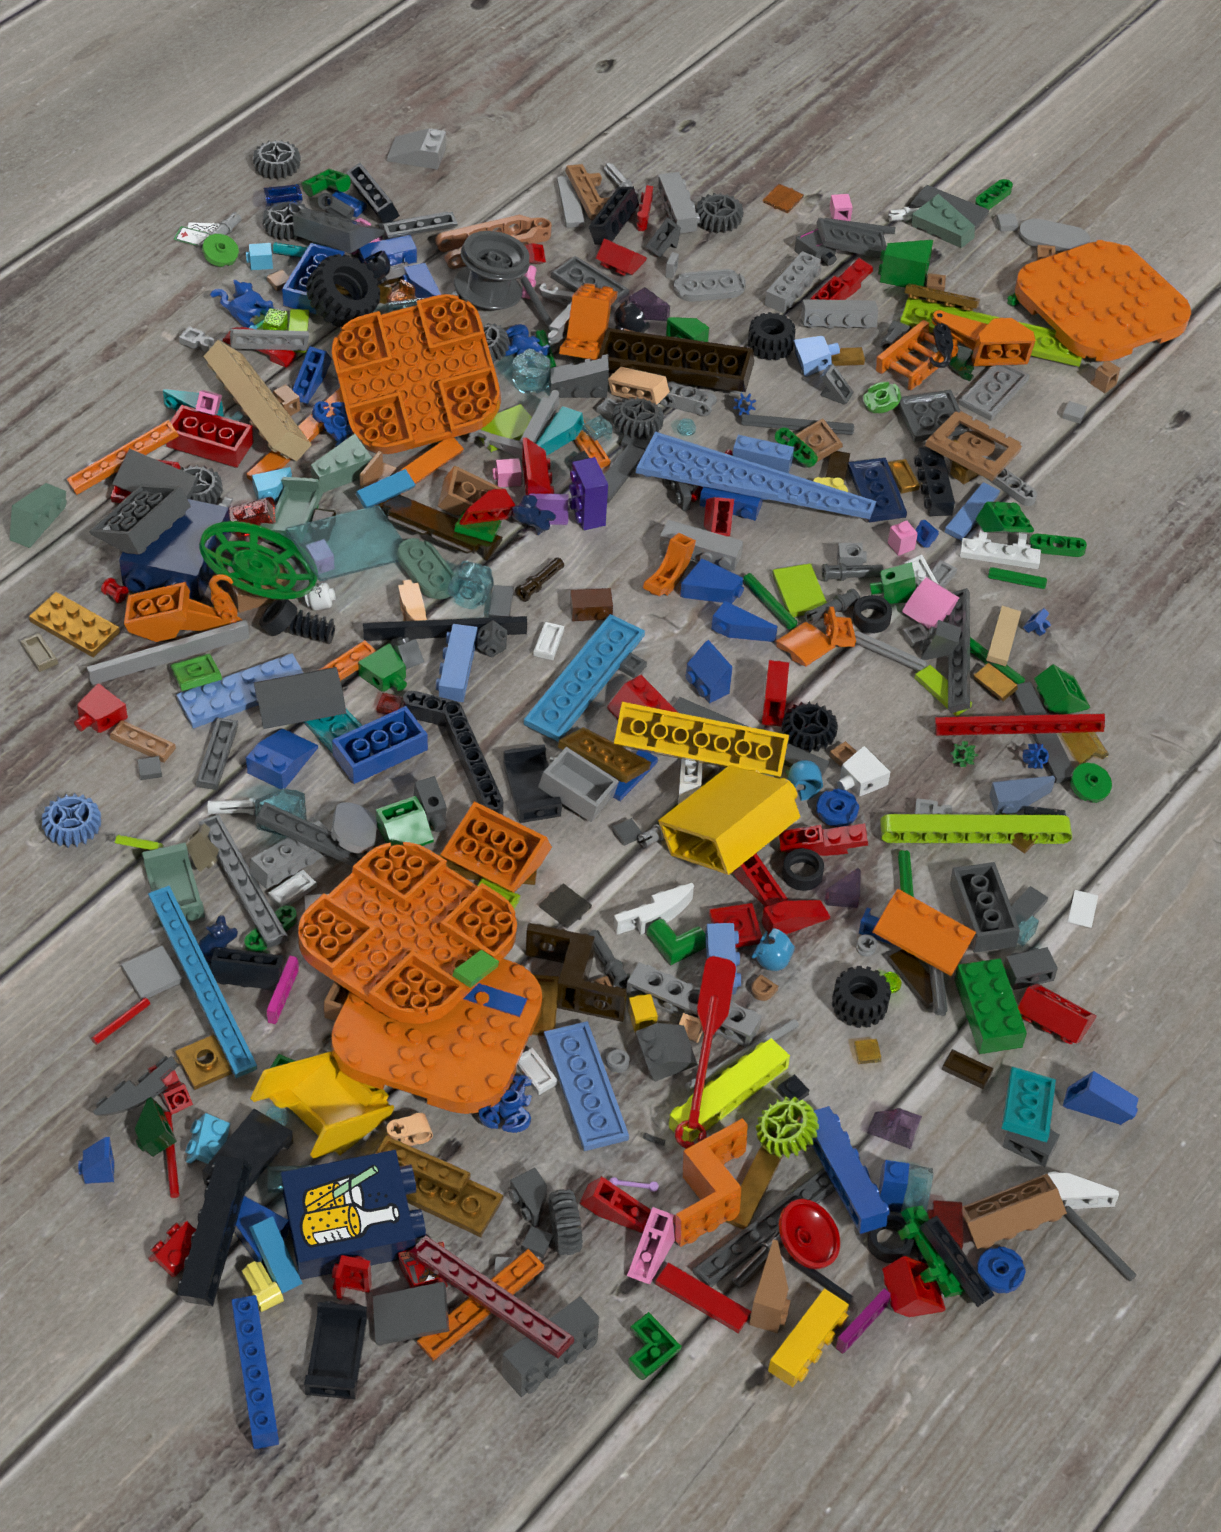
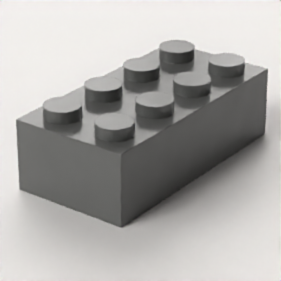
(984, 906)
(529, 1364)

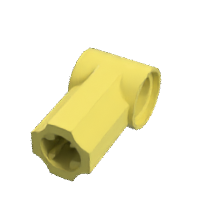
(258, 1280)

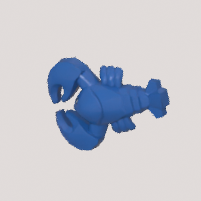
(521, 341)
(334, 424)
(510, 1108)

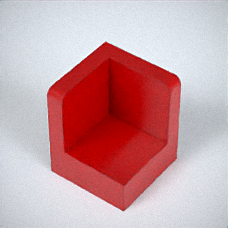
(536, 253)

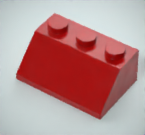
(535, 469)
(639, 692)
(1055, 1014)

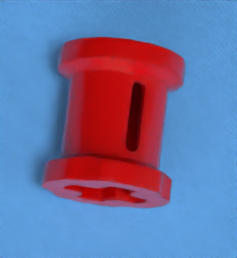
(113, 589)

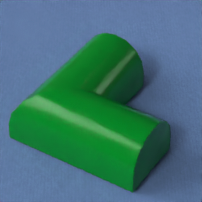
(325, 180)
(675, 947)
(658, 1346)

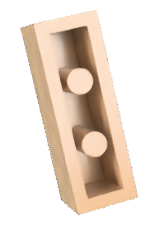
(639, 384)

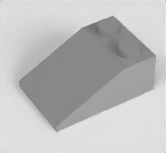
(419, 148)

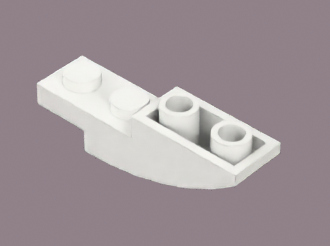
(663, 905)

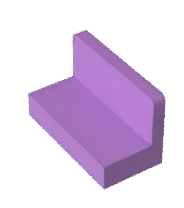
(555, 503)

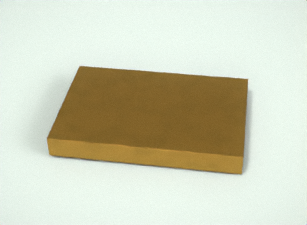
(547, 1016)

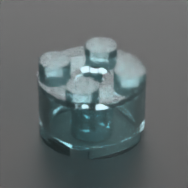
(531, 371)
(471, 584)

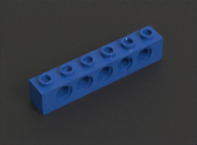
(255, 1372)

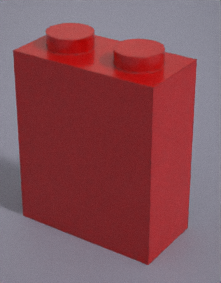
(775, 693)

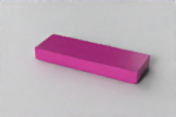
(282, 990)

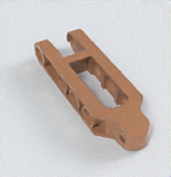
(524, 230)

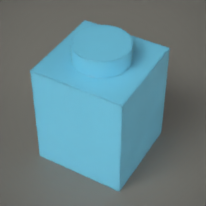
(260, 256)

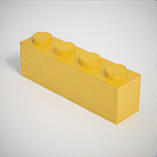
(808, 1338)

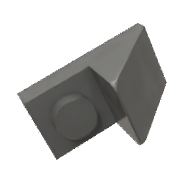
(666, 235)
(836, 386)

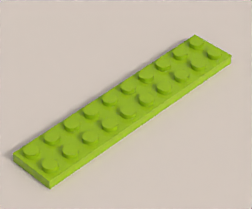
(1045, 346)

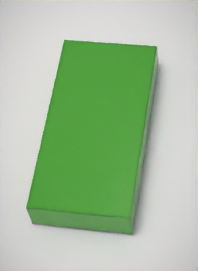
(475, 968)

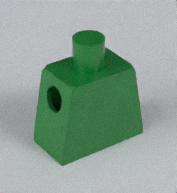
(896, 584)
(383, 669)

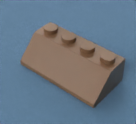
(1013, 1211)

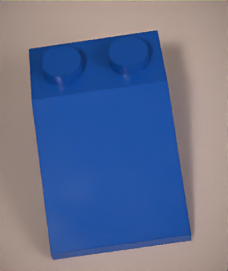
(279, 758)

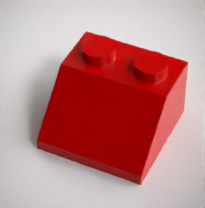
(619, 257)
(908, 1291)

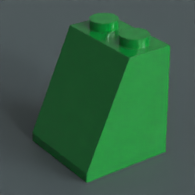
(905, 263)

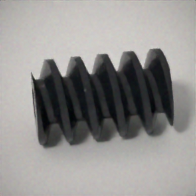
(313, 627)

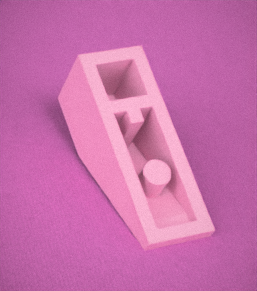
(653, 1245)

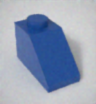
(98, 1162)

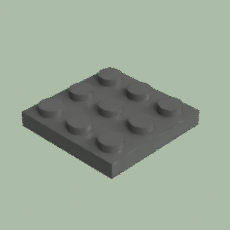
(928, 412)

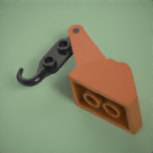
(996, 343)

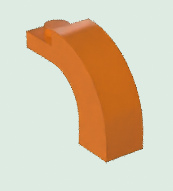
(673, 566)

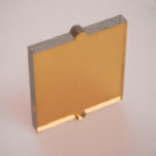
(783, 198)

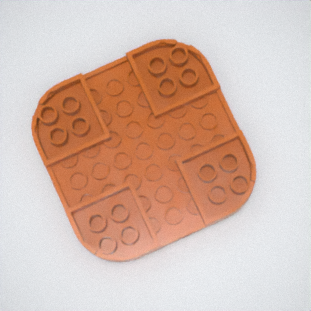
(1102, 300)
(416, 374)
(403, 930)
(452, 1061)

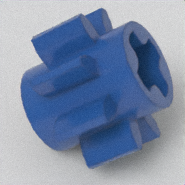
(747, 400)
(1035, 756)

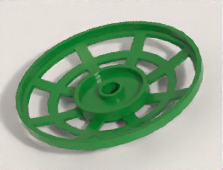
(254, 565)

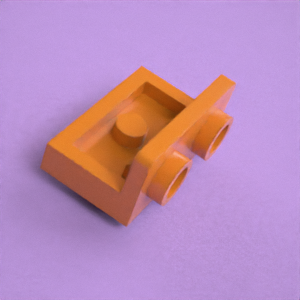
(839, 629)

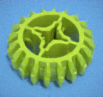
(790, 1134)

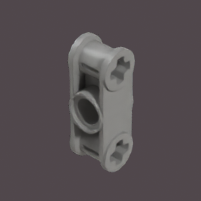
(689, 399)

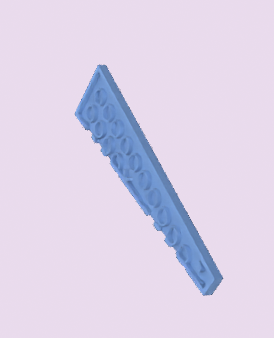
(701, 466)

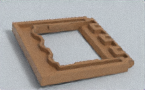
(970, 459)

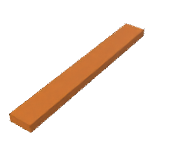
(309, 427)

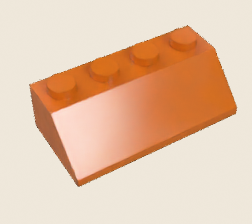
(924, 932)

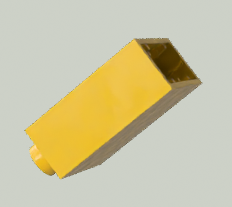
(730, 818)

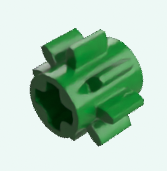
(969, 754)

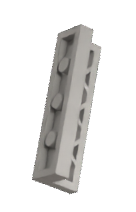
(269, 339)

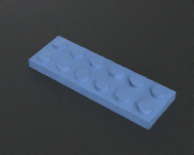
(233, 692)
(586, 1086)

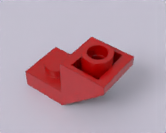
(176, 1095)

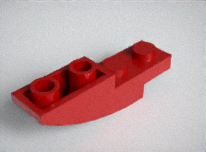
(846, 284)
(824, 842)

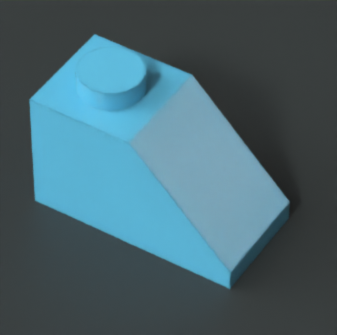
(270, 484)

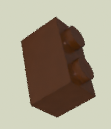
(591, 604)

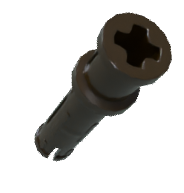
(534, 583)

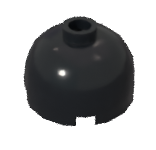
(379, 265)
(630, 318)

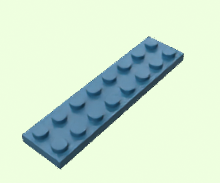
(584, 678)

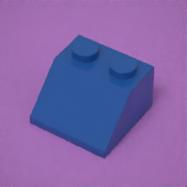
(709, 673)

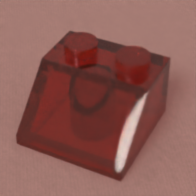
(254, 512)

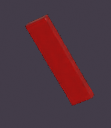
(703, 1297)

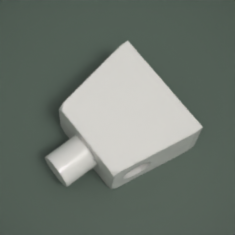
(863, 773)

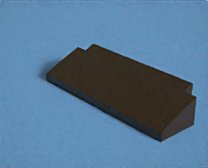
(435, 523)

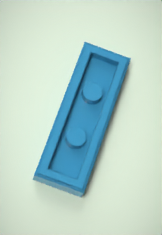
(385, 489)
(275, 1254)

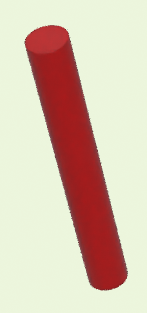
(120, 1021)

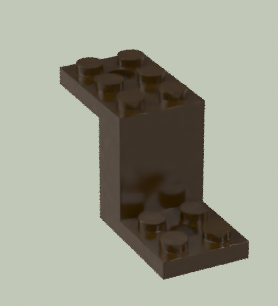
(574, 989)

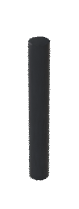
(823, 1281)

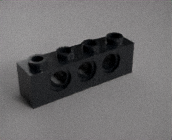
(372, 193)
(614, 215)
(934, 482)

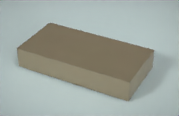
(39, 652)

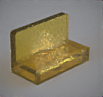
(1085, 746)

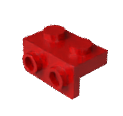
(174, 1249)
(351, 1274)

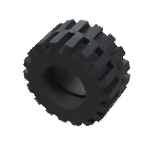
(771, 336)
(864, 982)

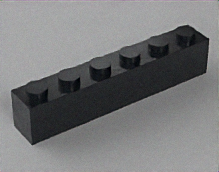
(214, 1230)

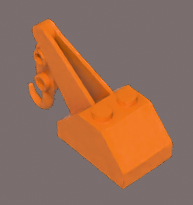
(167, 610)

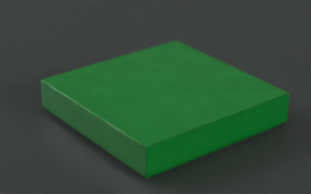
(483, 531)

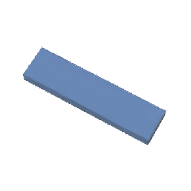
(966, 517)

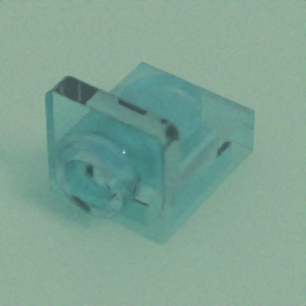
(598, 428)

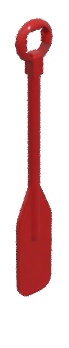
(712, 1012)

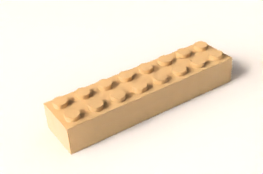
(257, 401)

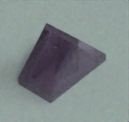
(845, 892)

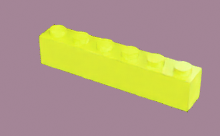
(733, 1087)

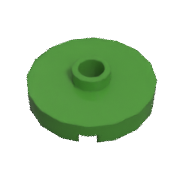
(220, 250)
(882, 397)

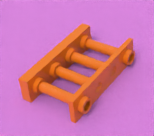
(901, 348)

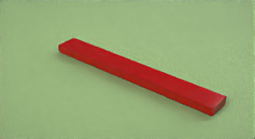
(1019, 724)

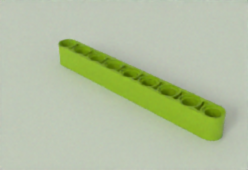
(974, 828)

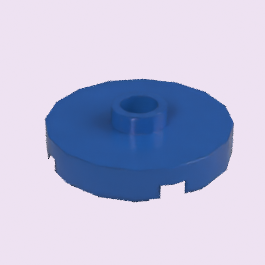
(841, 800)
(1005, 1260)

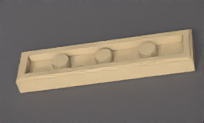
(1003, 636)

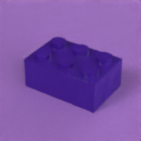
(588, 493)

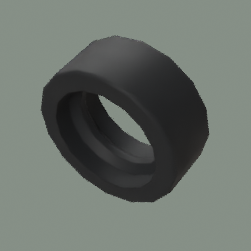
(278, 616)
(872, 625)
(803, 856)
(889, 1255)

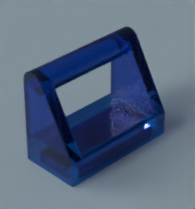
(282, 194)

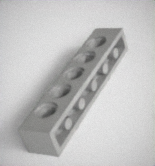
(687, 993)

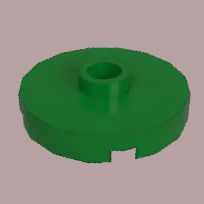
(1085, 788)

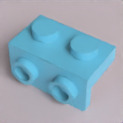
(207, 1138)

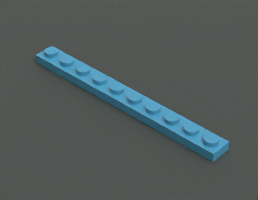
(203, 982)

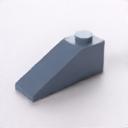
(1015, 795)

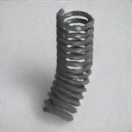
(652, 1138)

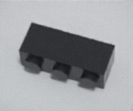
(246, 968)

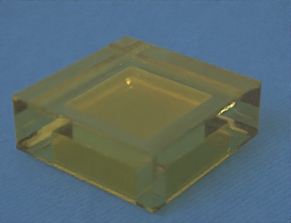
(867, 1051)

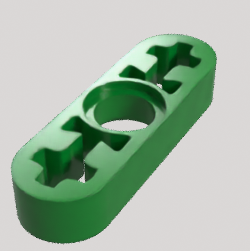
(987, 201)
(804, 448)
(1071, 551)
(286, 923)

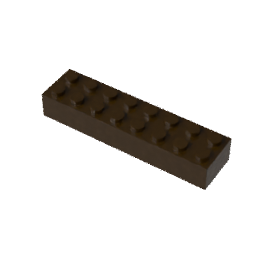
(680, 359)

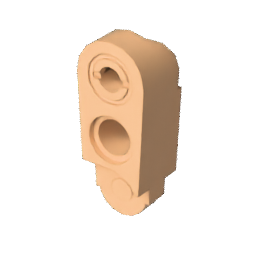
(411, 601)

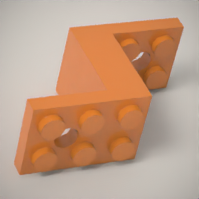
(588, 321)
(711, 1182)

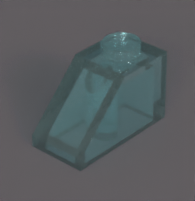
(918, 1187)

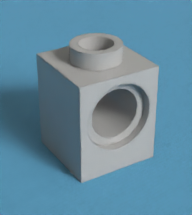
(851, 554)

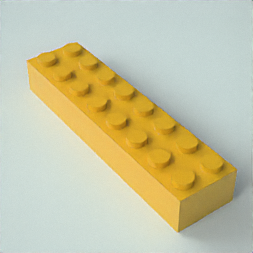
(700, 739)

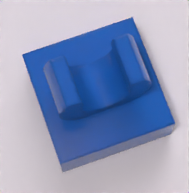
(926, 533)
(1038, 622)

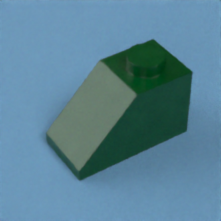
(153, 1129)

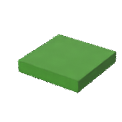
(196, 672)

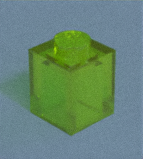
(275, 320)

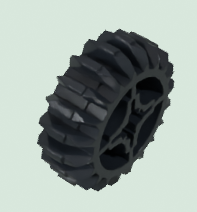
(814, 726)

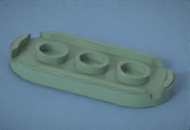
(425, 567)

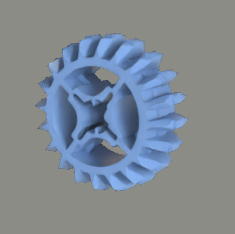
(71, 815)

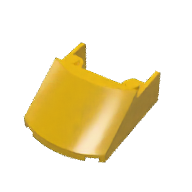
(325, 1100)

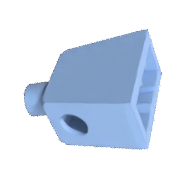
(814, 354)

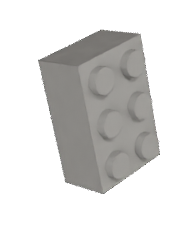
(578, 784)

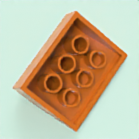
(496, 848)

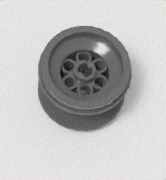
(492, 268)

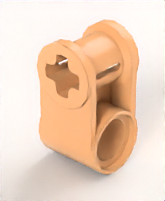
(410, 1129)

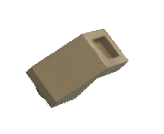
(201, 848)

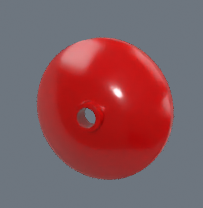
(809, 1234)

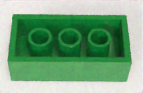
(990, 1006)

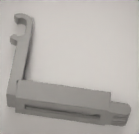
(559, 326)
(534, 431)

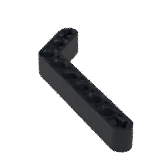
(452, 717)

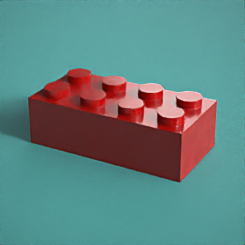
(211, 436)

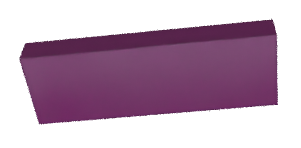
(863, 1321)

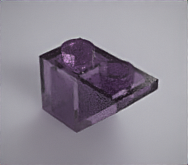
(650, 305)
(895, 1126)

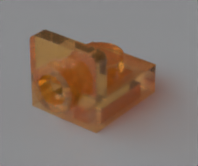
(405, 292)

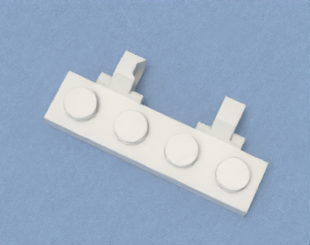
(984, 550)

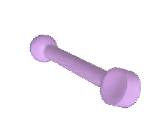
(653, 1186)

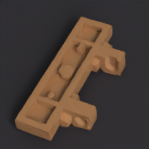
(585, 188)

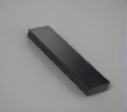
(957, 1261)

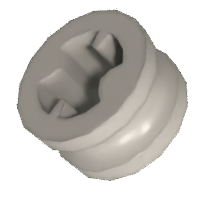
(862, 950)

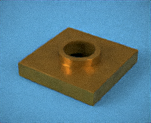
(199, 1073)

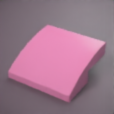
(930, 603)

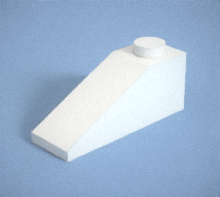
(689, 779)
(1082, 1193)

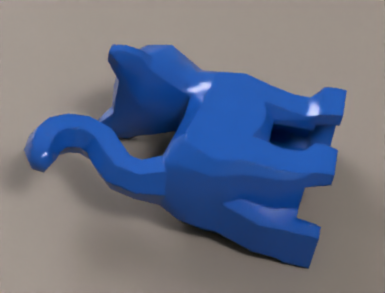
(246, 303)

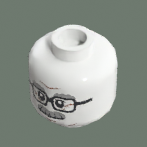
(320, 597)

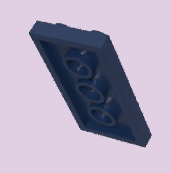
(875, 481)

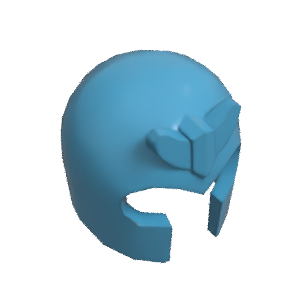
(805, 774)
(776, 955)

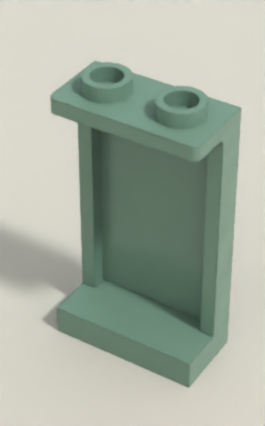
(295, 504)
(172, 868)

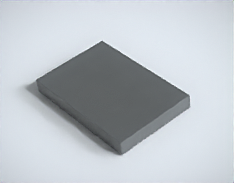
(410, 1313)

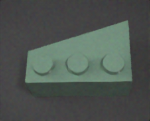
(945, 221)
(341, 464)
(36, 513)

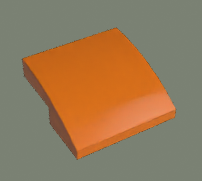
(805, 644)

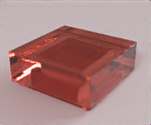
(388, 703)

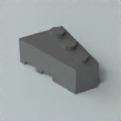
(582, 379)

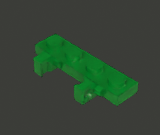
(937, 1268)

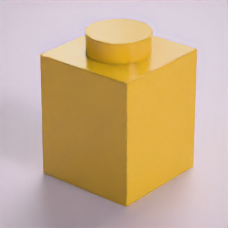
(642, 1011)

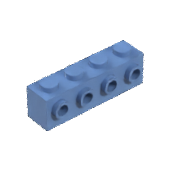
(457, 663)

